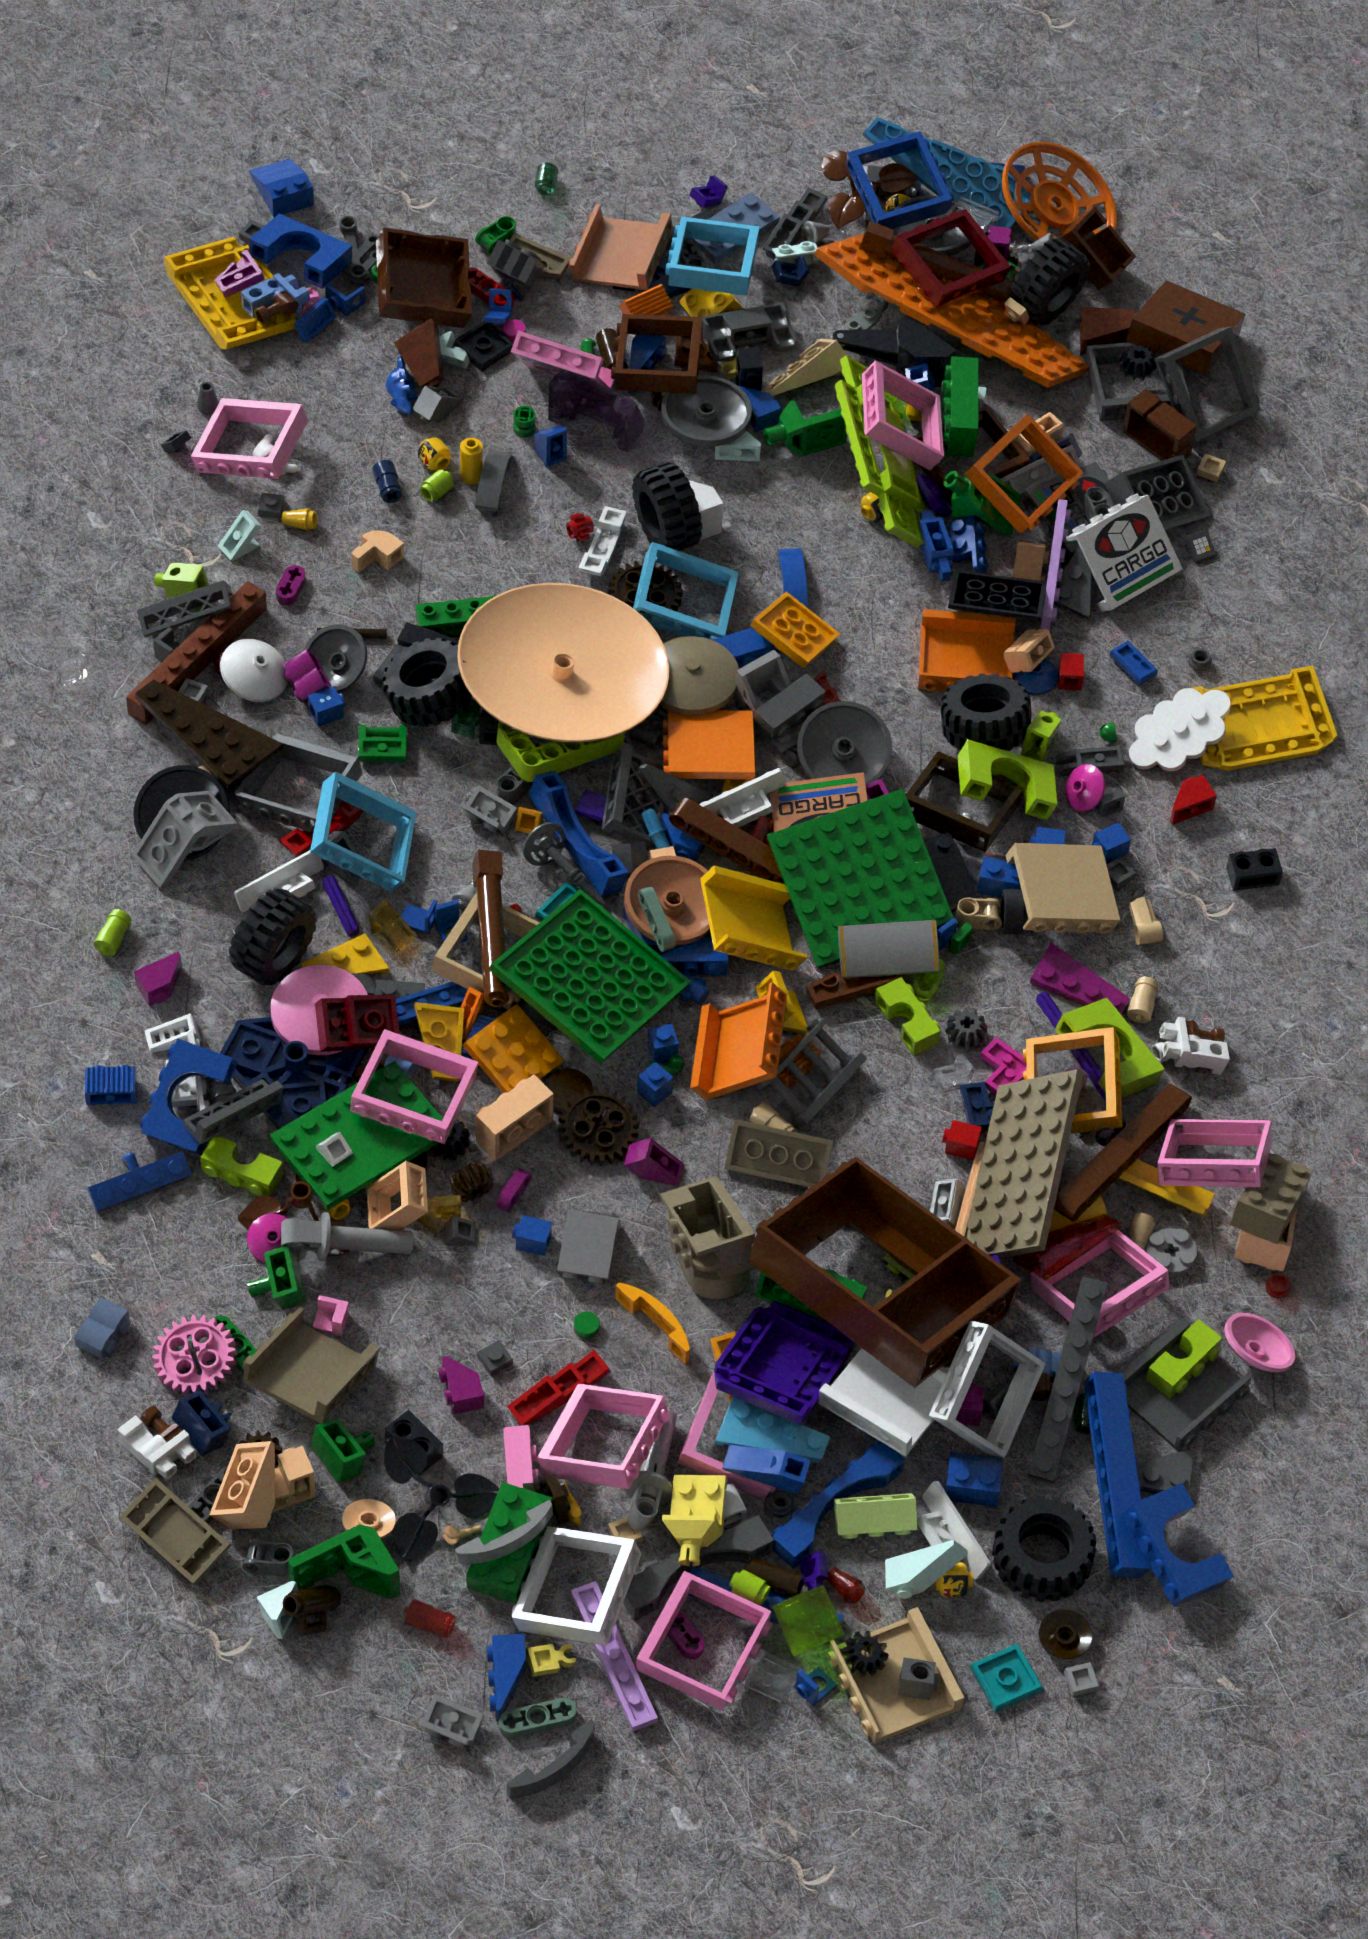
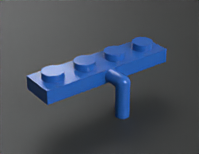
(138, 1179)

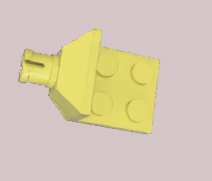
(696, 1513)

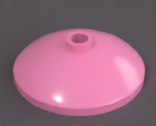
(1259, 1342)

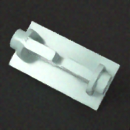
(789, 253)

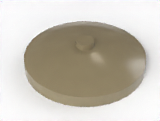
(699, 676)

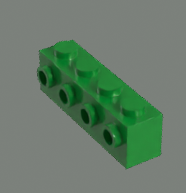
(448, 616)

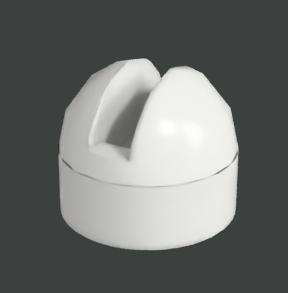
(1157, 1052)

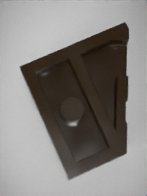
(559, 1494)

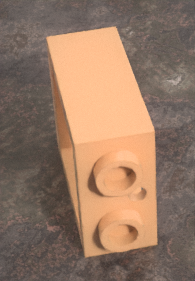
(411, 1182)

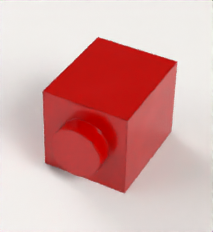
(1070, 671)
(961, 1139)

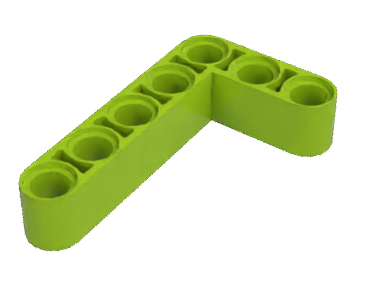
(553, 756)

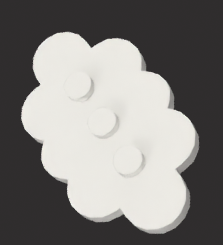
(1179, 729)

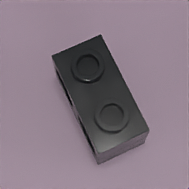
(749, 368)
(1254, 869)
(418, 1432)

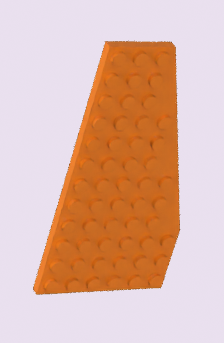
(974, 318)

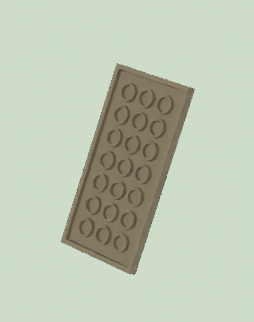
(1023, 1164)

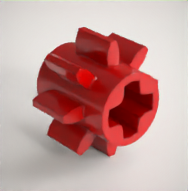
(579, 527)

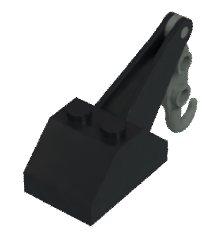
(902, 347)

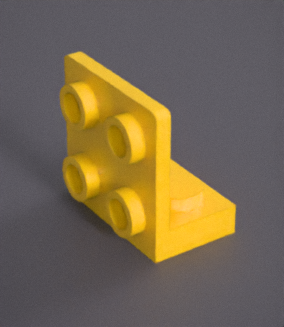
(706, 303)
(793, 1018)

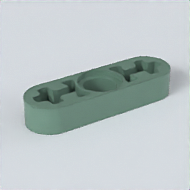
(656, 919)
(531, 1728)

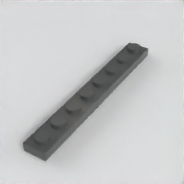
(1068, 1379)

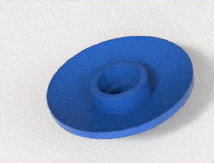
(1040, 680)

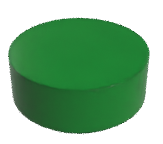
(586, 1324)

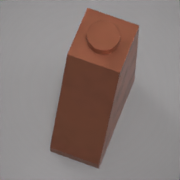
(1103, 326)
(423, 354)

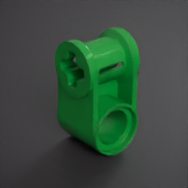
(499, 230)

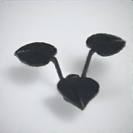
(414, 1533)

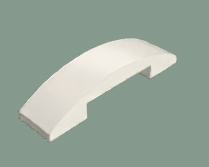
(604, 542)

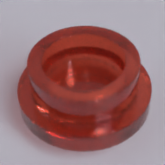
(1278, 1286)

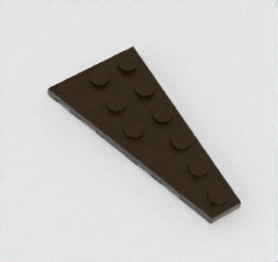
(217, 741)

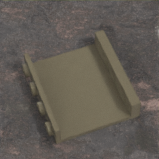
(307, 1368)

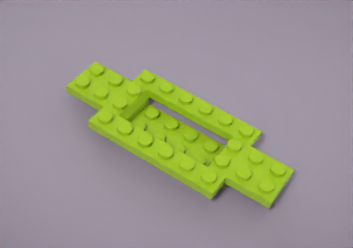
(896, 485)

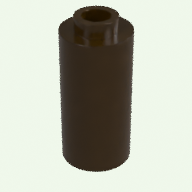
(606, 344)
(782, 1580)

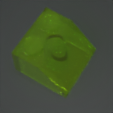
(808, 1620)

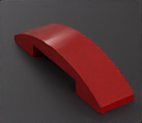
(300, 841)

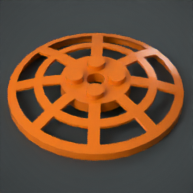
(1051, 190)

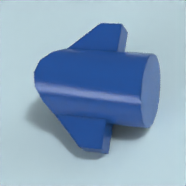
(696, 990)

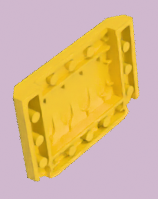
(224, 318)
(1272, 721)

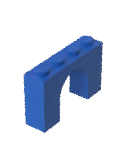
(283, 233)
(184, 1062)
(1178, 1578)

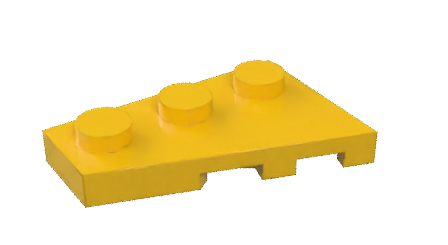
(352, 956)
(441, 1028)

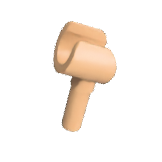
(453, 1536)

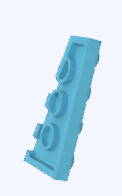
(758, 1428)

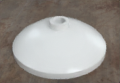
(247, 676)

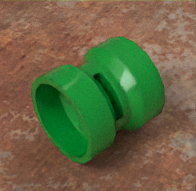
(524, 421)

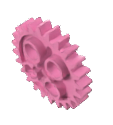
(171, 1363)

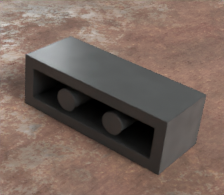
(789, 707)

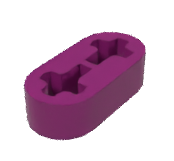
(294, 586)
(513, 1190)
(688, 1631)

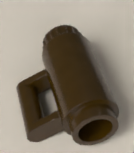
(311, 1602)

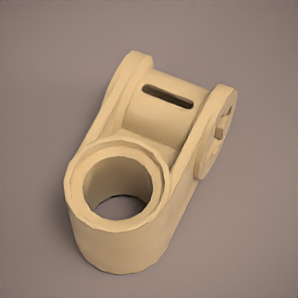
(979, 913)

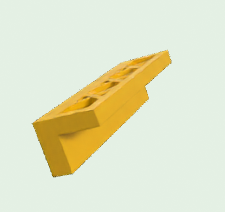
(1189, 1197)

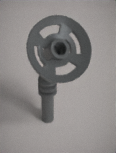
(550, 850)

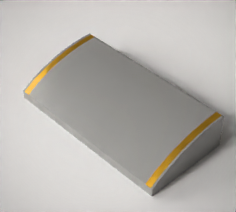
(888, 949)

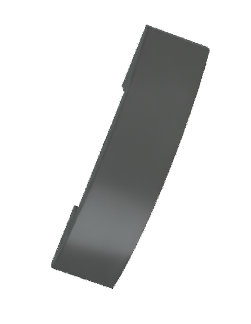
(492, 480)
(527, 1783)

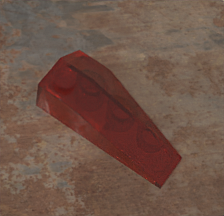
(1067, 1245)

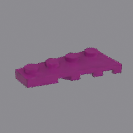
(1074, 981)

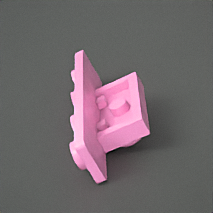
(519, 1457)

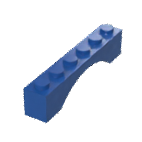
(600, 867)
(873, 1470)

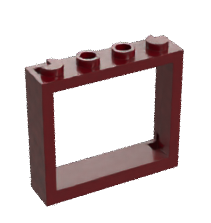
(924, 277)

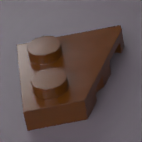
(682, 353)

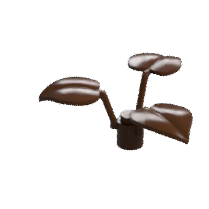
(846, 208)
(300, 1197)

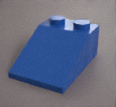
(283, 187)

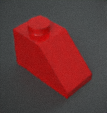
(1193, 799)

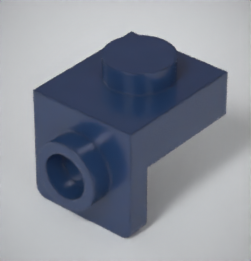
(791, 273)

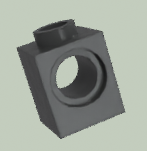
(917, 1678)

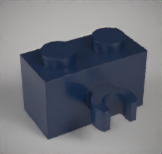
(202, 1422)

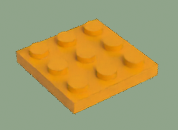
(794, 629)
(512, 1050)

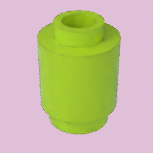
(437, 485)
(750, 1587)

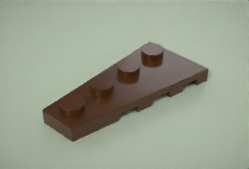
(834, 989)

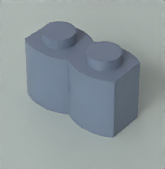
(102, 1328)

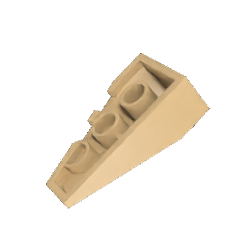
(816, 363)

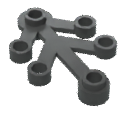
(358, 272)

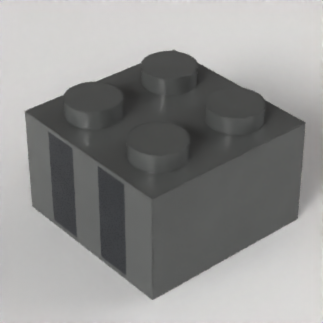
(519, 265)

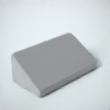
(947, 1200)

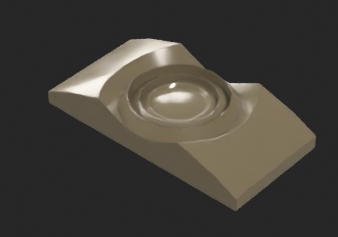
(175, 1531)

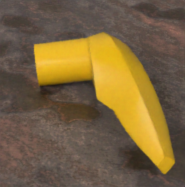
(575, 1513)

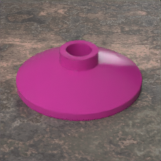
(1091, 791)
(258, 1235)

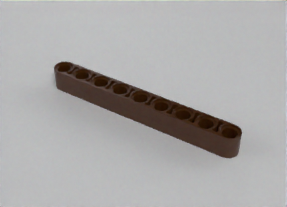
(1121, 1152)

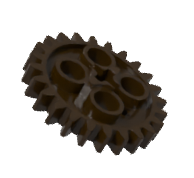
(662, 591)
(619, 1135)

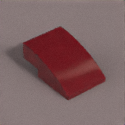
(355, 1021)

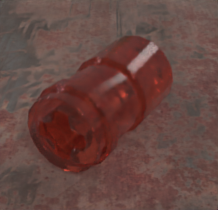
(426, 1617)

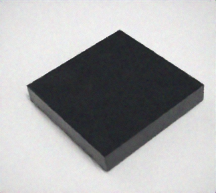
(484, 345)

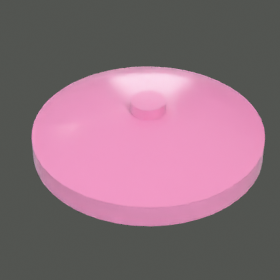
(295, 999)

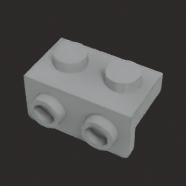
(490, 809)
(452, 1720)

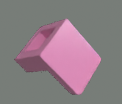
(331, 1315)

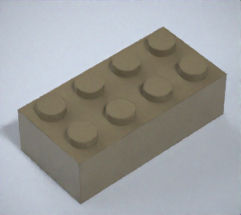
(1269, 1208)

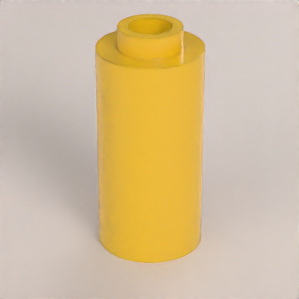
(471, 460)

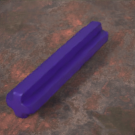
(341, 905)

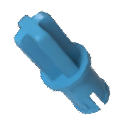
(655, 829)

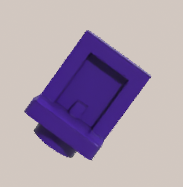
(711, 194)

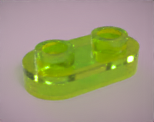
(929, 982)

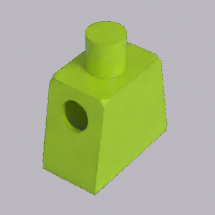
(181, 579)

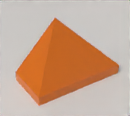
(473, 1005)

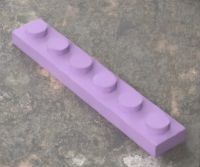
(1055, 573)
(617, 1663)

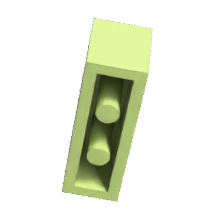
(875, 1515)

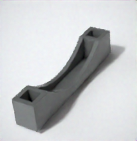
(741, 1544)

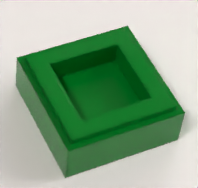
(961, 938)

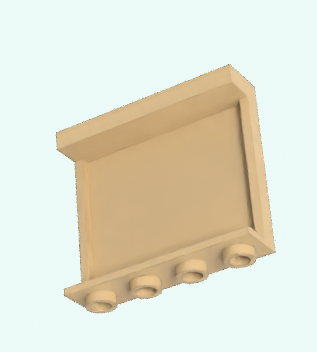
(1065, 887)
(877, 1697)

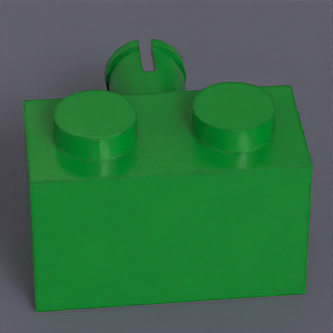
(283, 1278)
(339, 1449)

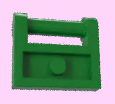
(382, 744)

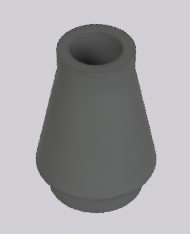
(207, 399)

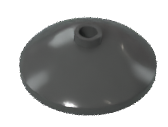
(337, 644)

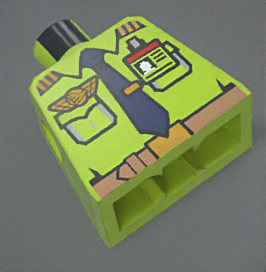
(1042, 728)

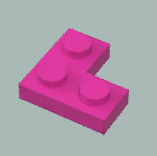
(1006, 1060)

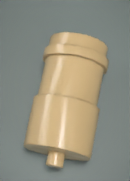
(1143, 1000)
(768, 1116)

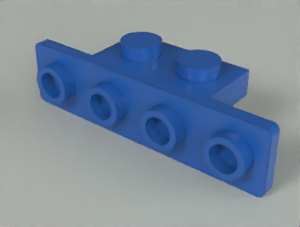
(968, 541)

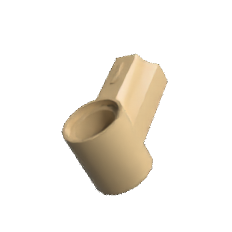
(1146, 927)

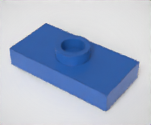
(315, 320)
(1133, 663)

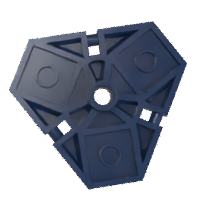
(304, 1076)

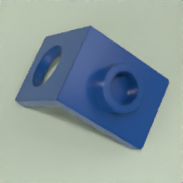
(344, 303)
(499, 314)
(446, 917)
(420, 919)
(945, 933)
(809, 1689)

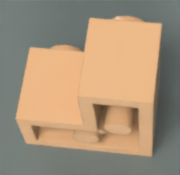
(293, 1478)

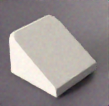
(334, 1149)

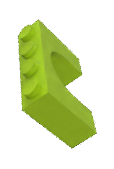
(980, 761)
(1140, 1065)

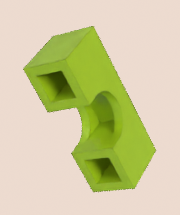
(900, 1000)
(259, 1176)
(1172, 1374)

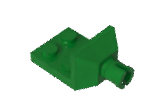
(808, 434)
(970, 501)

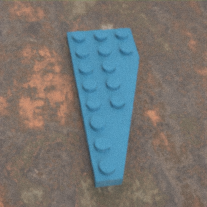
(963, 173)

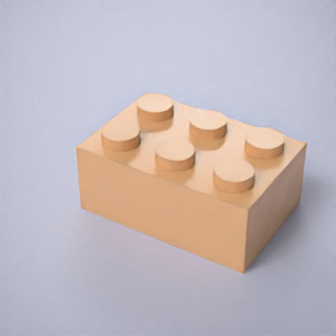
(514, 1117)

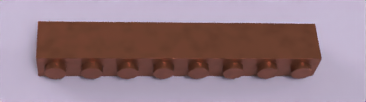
(203, 645)

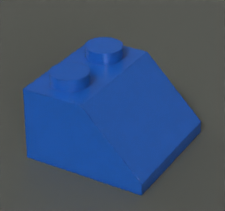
(973, 1479)

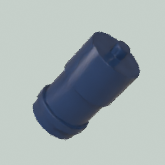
(387, 481)

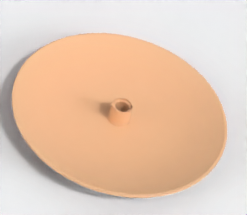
(563, 662)

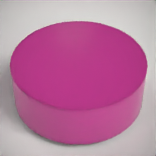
(511, 328)

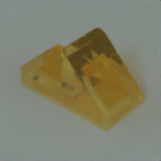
(391, 925)
(440, 1207)

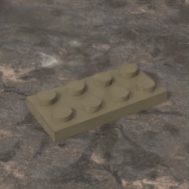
(778, 1154)

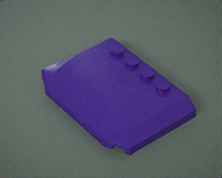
(782, 1361)

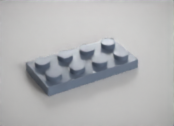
(746, 211)

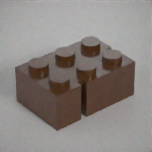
(1104, 250)
(1158, 427)

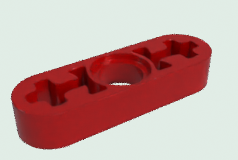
(485, 281)

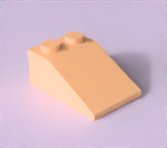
(1263, 1252)
(247, 1488)

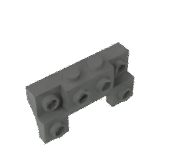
(748, 326)

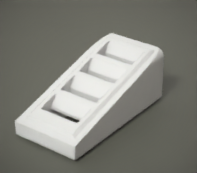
(179, 1024)

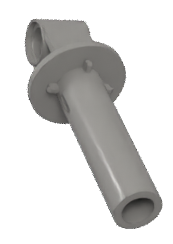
(322, 1237)
(651, 1486)

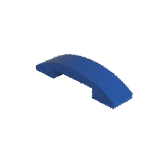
(793, 574)

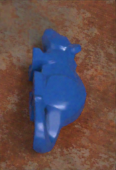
(401, 388)

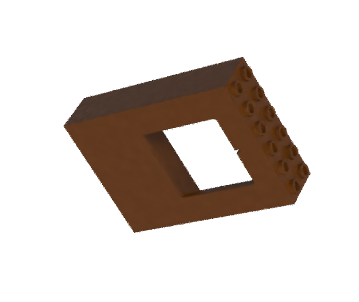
(922, 1320)

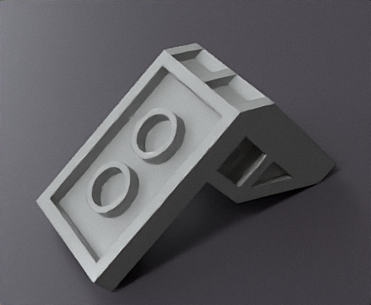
(757, 685)
(181, 826)

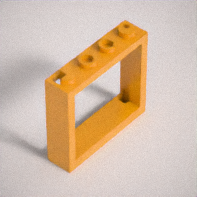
(1108, 1037)

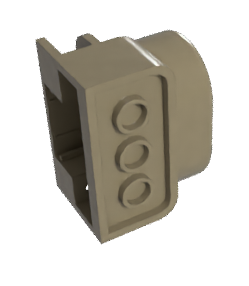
(709, 1238)

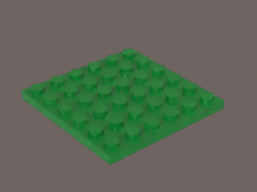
(857, 871)
(590, 976)

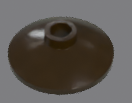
(1066, 1624)

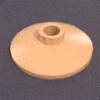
(371, 1514)

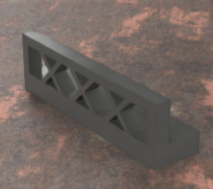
(181, 604)
(227, 1114)

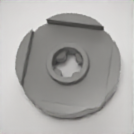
(1180, 1242)

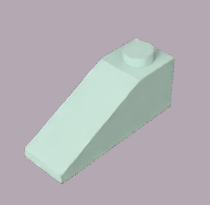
(921, 1568)

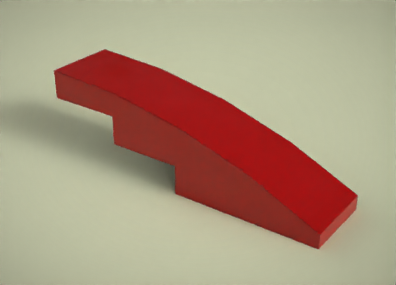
(558, 1389)

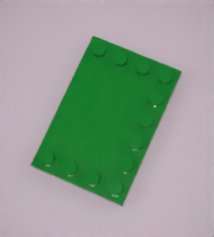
(374, 1145)

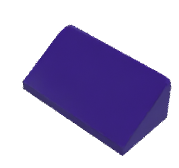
(592, 805)

